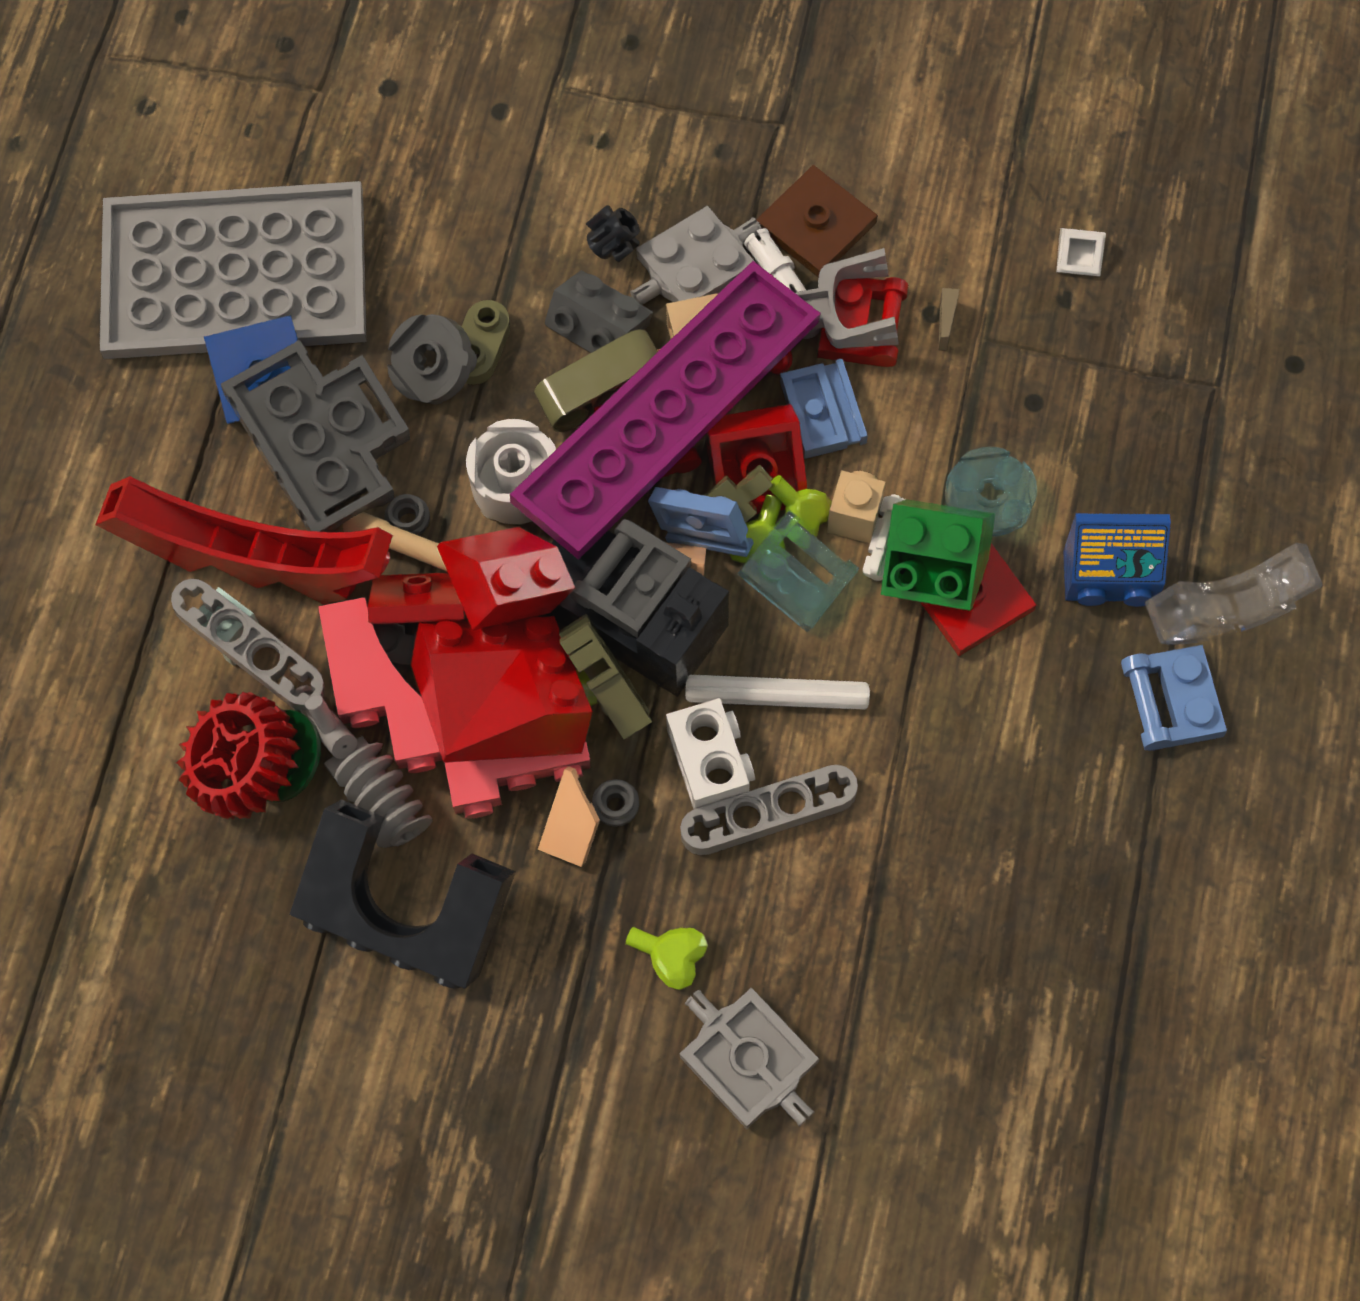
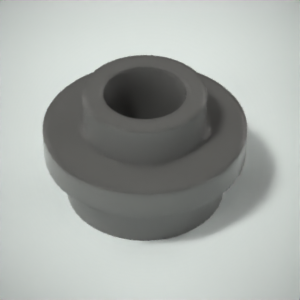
(407, 504)
(616, 789)

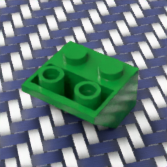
(936, 553)

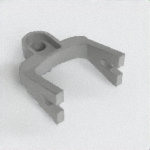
(823, 300)

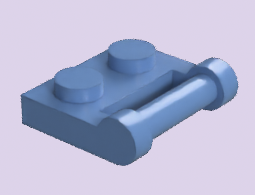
(1187, 692)

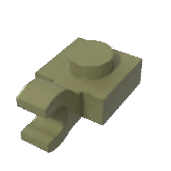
(749, 488)

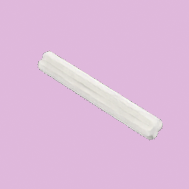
(778, 691)

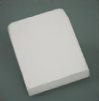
(1080, 252)

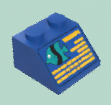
(1116, 558)

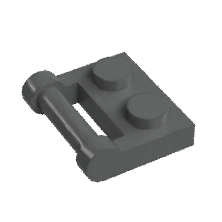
(642, 585)

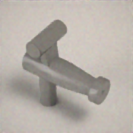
(331, 729)

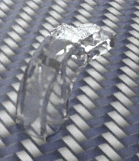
(1235, 604)

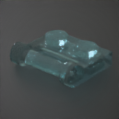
(789, 582)

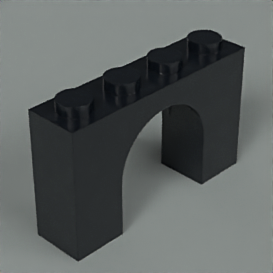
(338, 900)

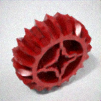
(252, 760)

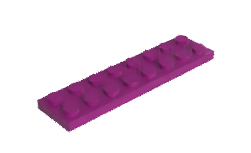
(664, 409)

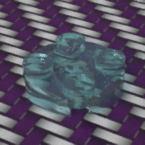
(1006, 474)

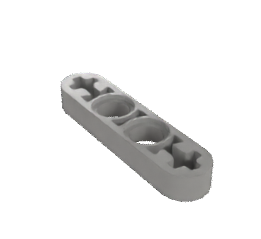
(244, 648)
(766, 803)

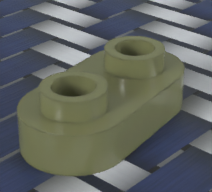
(486, 338)

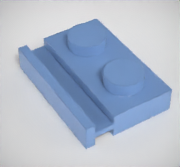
(824, 408)
(701, 521)

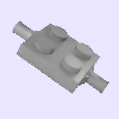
(693, 258)
(749, 1058)

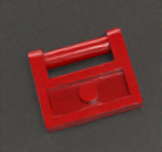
(853, 308)

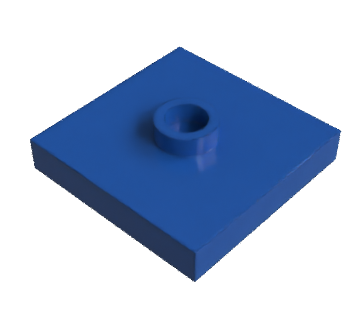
(244, 347)

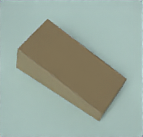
(947, 311)

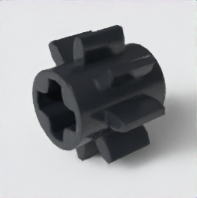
(613, 233)

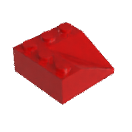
(500, 690)

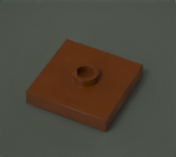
(817, 220)

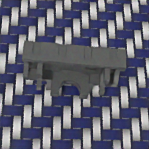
(319, 433)

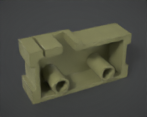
(607, 678)

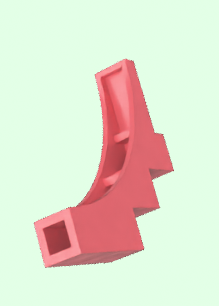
(371, 687)

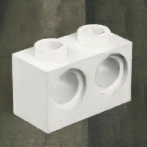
(700, 757)

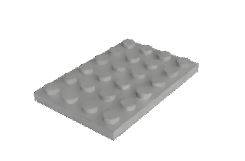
(231, 261)

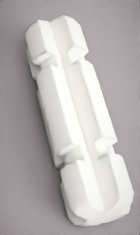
(875, 563)

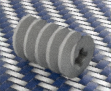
(375, 791)

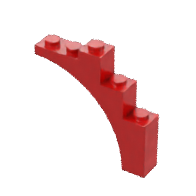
(194, 537)

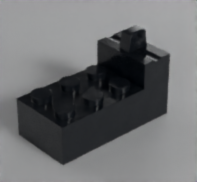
(674, 638)

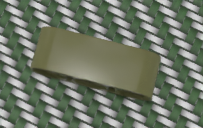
(577, 389)

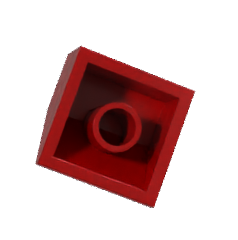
(758, 438)
(505, 576)

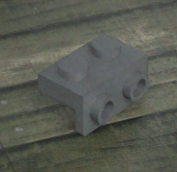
(593, 312)

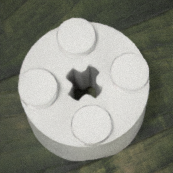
(493, 457)

